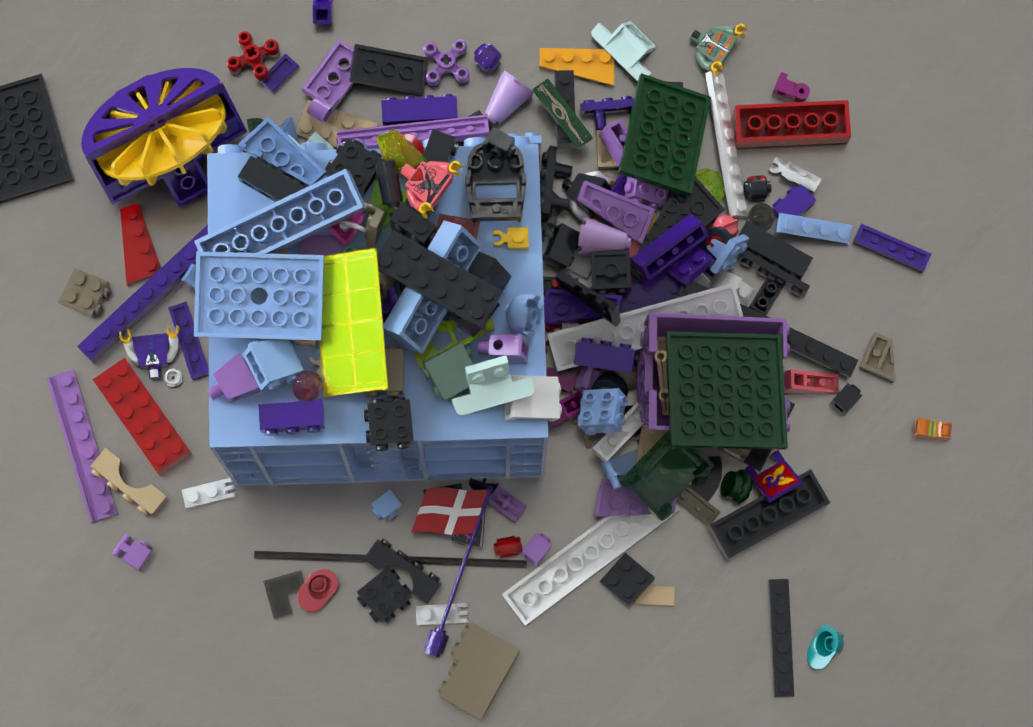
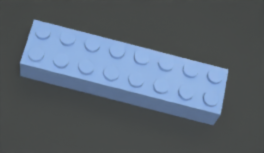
(289, 218)

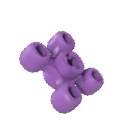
(441, 68)

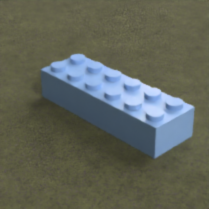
(414, 316)

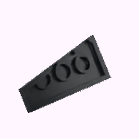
(590, 298)

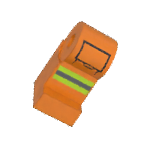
(932, 429)

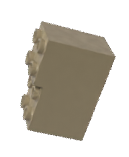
(480, 670)

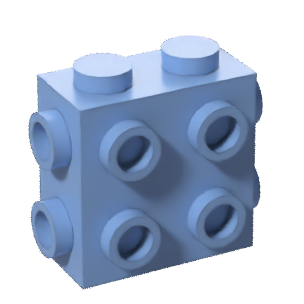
(272, 362)
(602, 411)

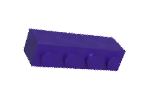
(418, 109)
(669, 247)

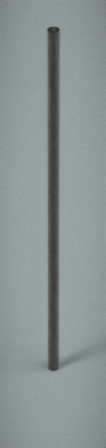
(360, 558)

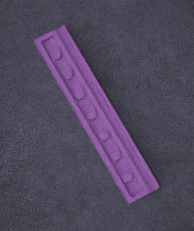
(459, 127)
(81, 445)

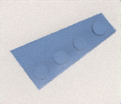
(282, 152)

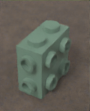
(448, 371)

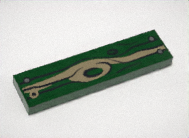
(562, 113)

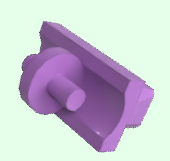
(506, 503)

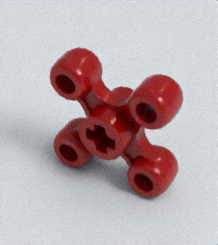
(253, 56)

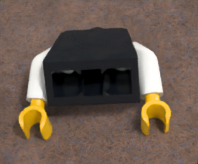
(574, 187)

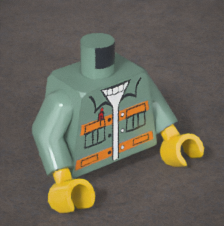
(716, 45)

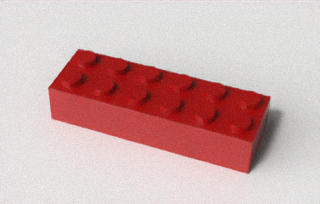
(792, 124)
(142, 417)

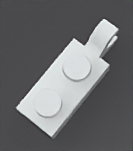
(796, 174)

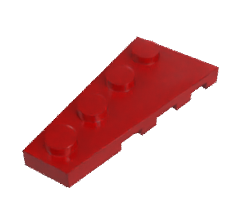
(138, 248)

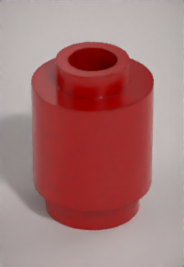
(507, 546)

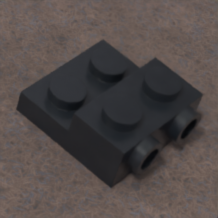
(611, 272)

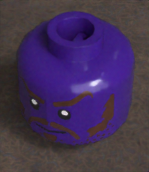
(487, 57)

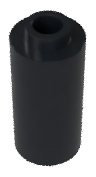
(389, 183)

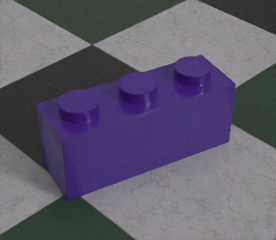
(604, 355)
(291, 417)

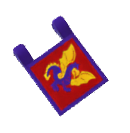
(776, 479)

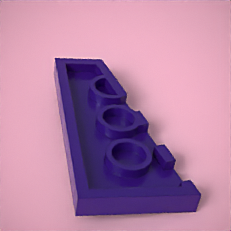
(565, 308)

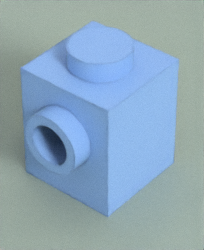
(386, 506)

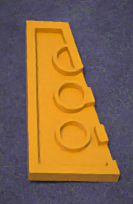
(587, 63)

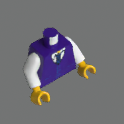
(152, 351)

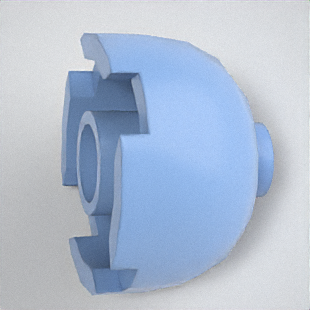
(524, 314)

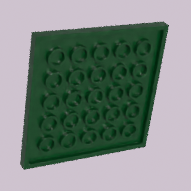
(726, 390)

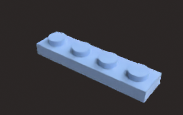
(814, 228)

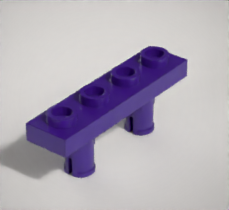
(604, 106)

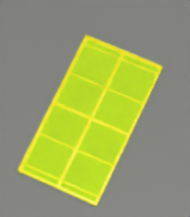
(352, 325)

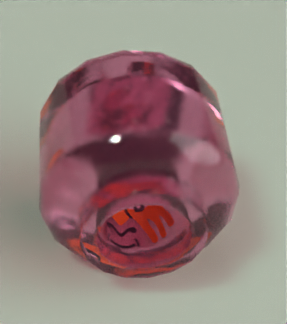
(307, 386)

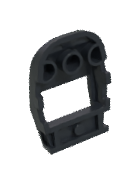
(489, 170)

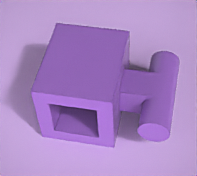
(586, 378)
(136, 554)

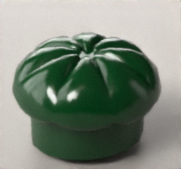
(736, 485)

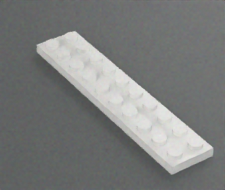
(714, 301)
(577, 563)

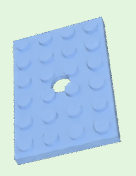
(225, 290)

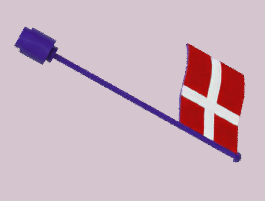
(450, 513)

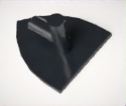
(708, 485)

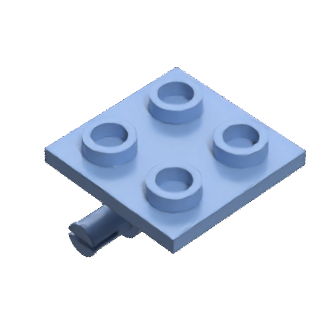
(618, 467)

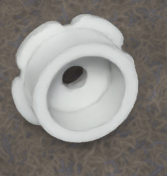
(168, 377)

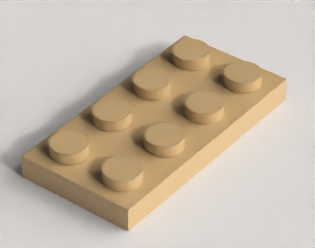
(328, 130)

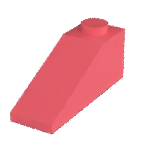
(810, 382)

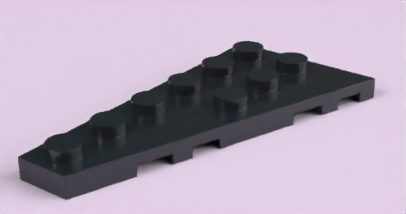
(699, 204)

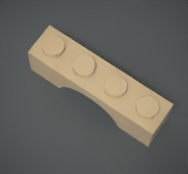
(108, 466)

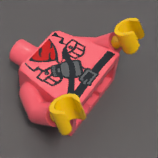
(428, 183)

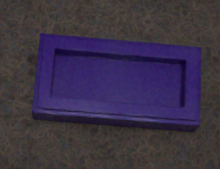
(280, 73)

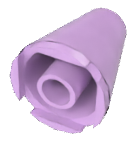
(506, 98)
(601, 237)

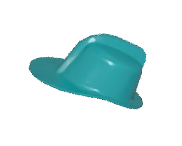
(824, 647)

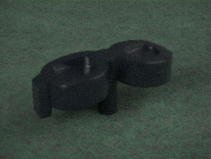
(477, 485)

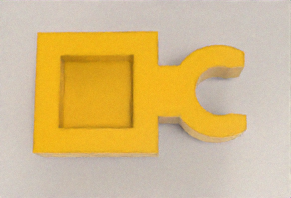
(515, 238)

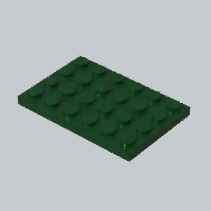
(664, 135)

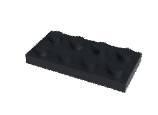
(388, 69)

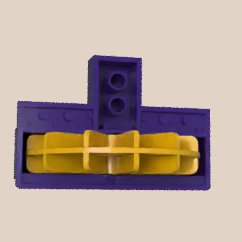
(160, 132)

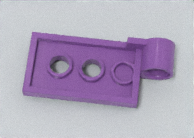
(325, 93)

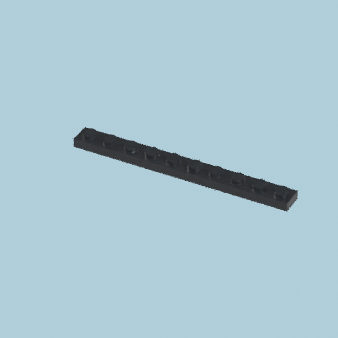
(798, 341)

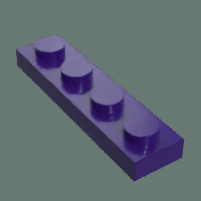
(892, 247)
(189, 344)

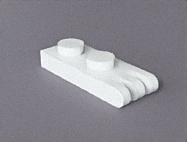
(208, 493)
(434, 614)

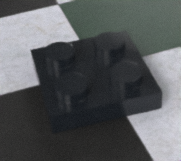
(627, 580)

